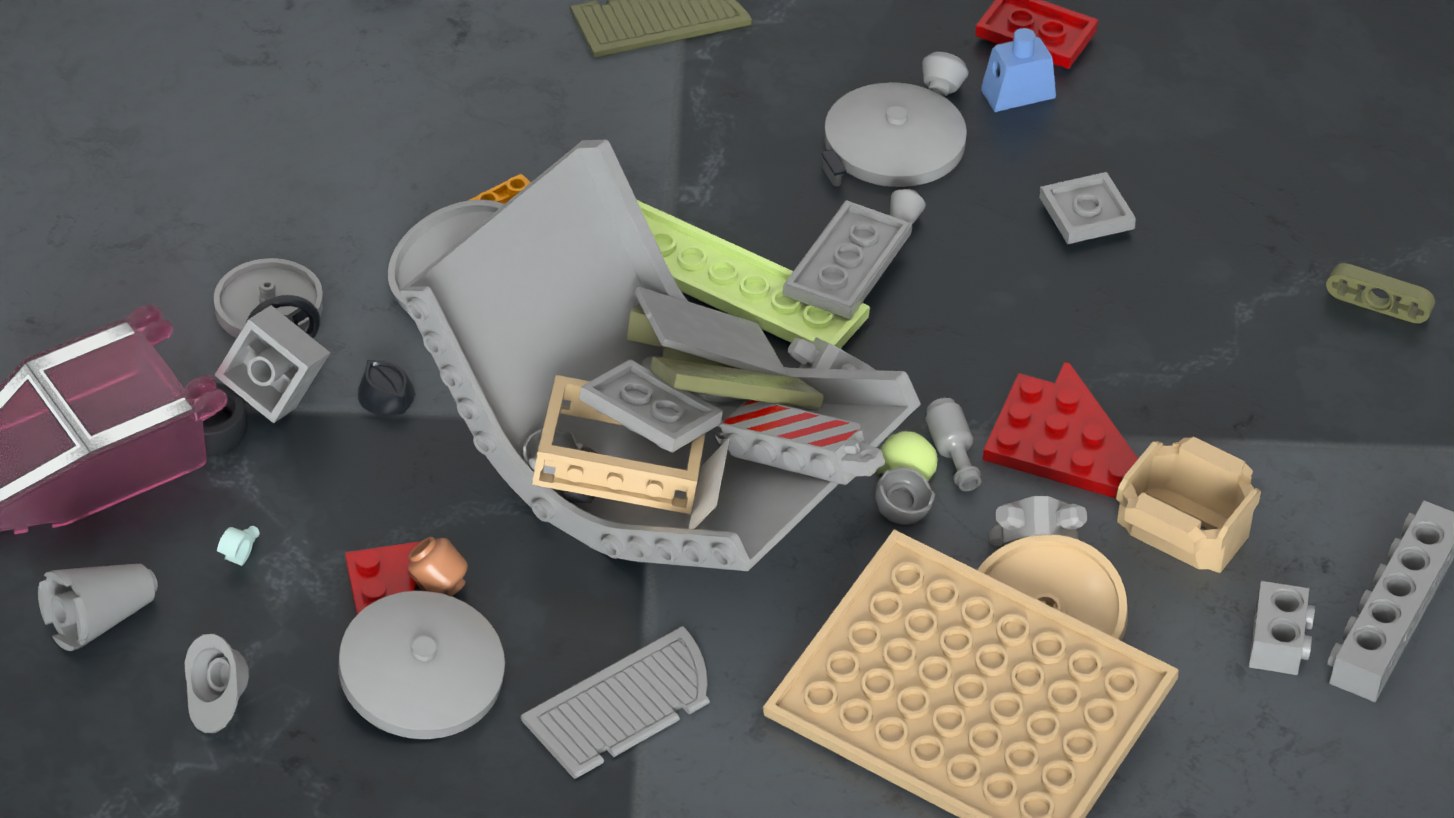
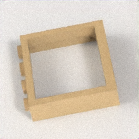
(604, 474)

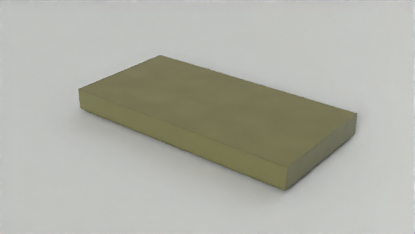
(736, 383)

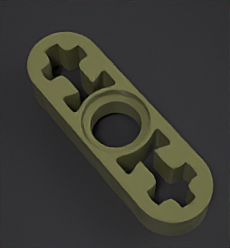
(1366, 298)

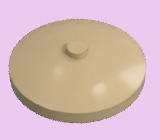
(1066, 577)

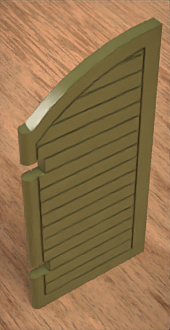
(645, 23)

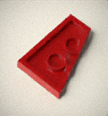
(379, 573)

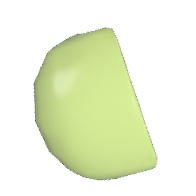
(909, 451)

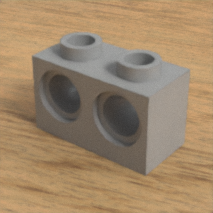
(1280, 628)

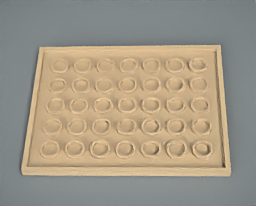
(970, 690)

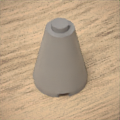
(93, 600)

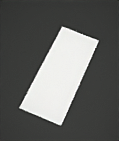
(708, 485)

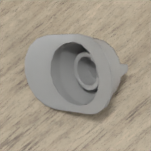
(214, 681)

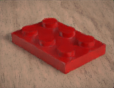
(1060, 29)

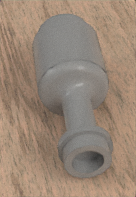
(953, 440)

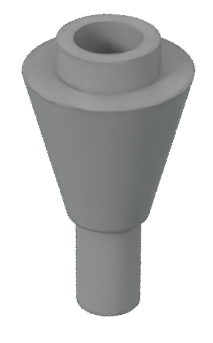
(906, 205)

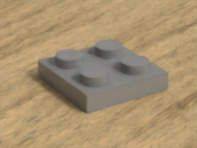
(1087, 207)

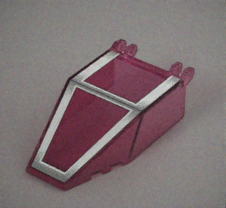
(98, 424)

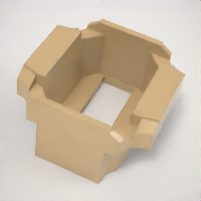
(1188, 487)

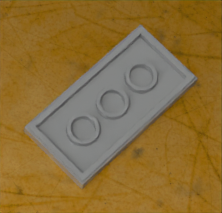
(847, 259)

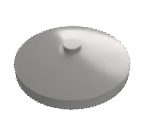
(896, 134)
(433, 238)
(421, 664)

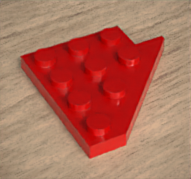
(1059, 435)

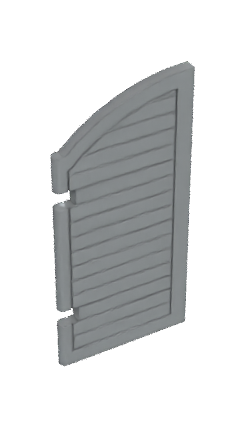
(622, 703)

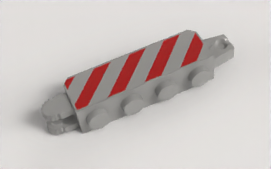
(798, 441)

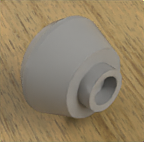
(943, 72)

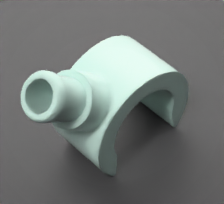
(237, 544)

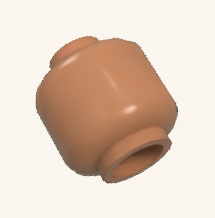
(437, 566)

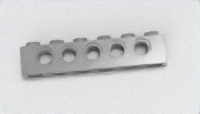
(1396, 603)

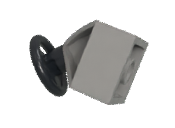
(275, 358)

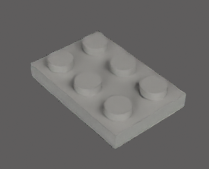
(650, 406)

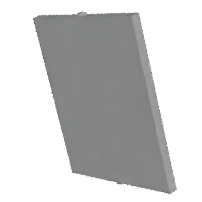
(709, 333)

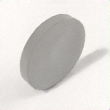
(258, 281)

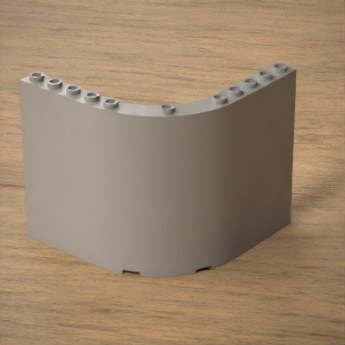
(552, 295)

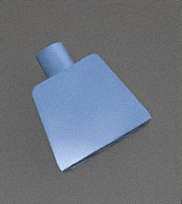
(1019, 73)

